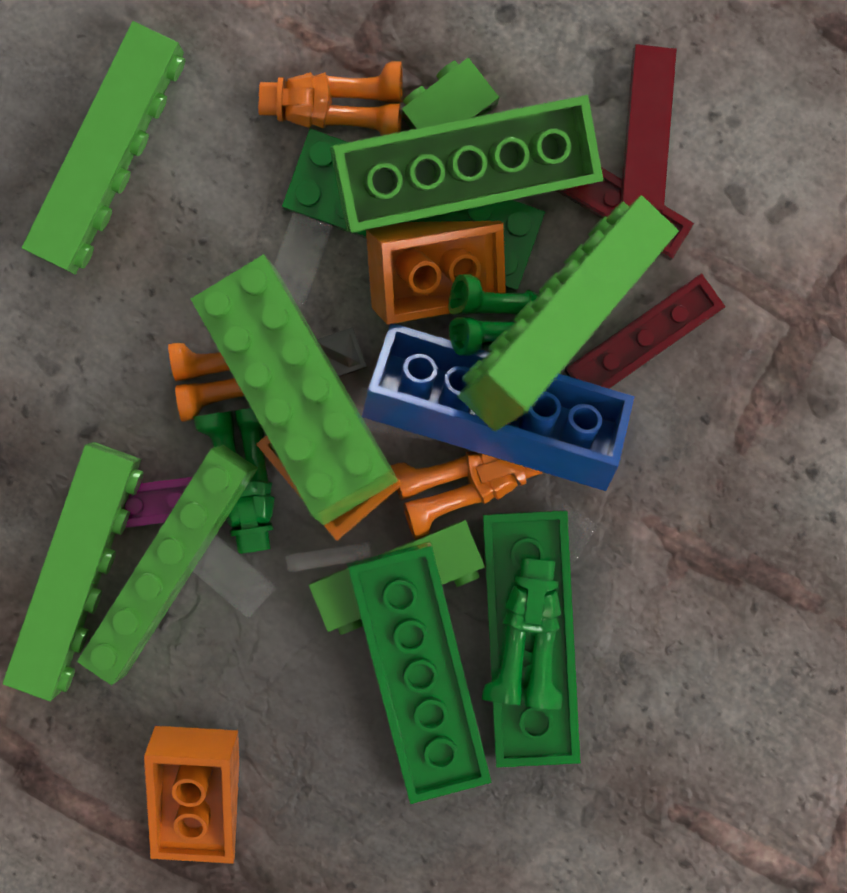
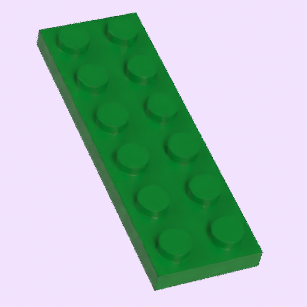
(316, 195)
(419, 672)
(523, 732)

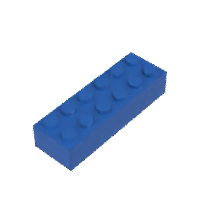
(568, 431)

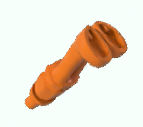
(308, 100)
(195, 396)
(486, 477)

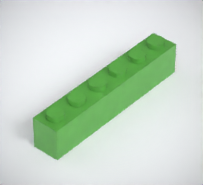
(104, 148)
(167, 564)
(72, 571)

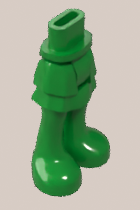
(469, 298)
(255, 506)
(534, 610)

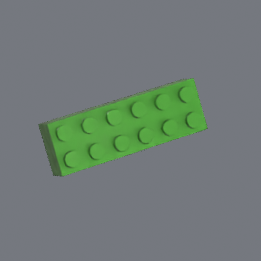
(466, 163)
(565, 313)
(294, 390)

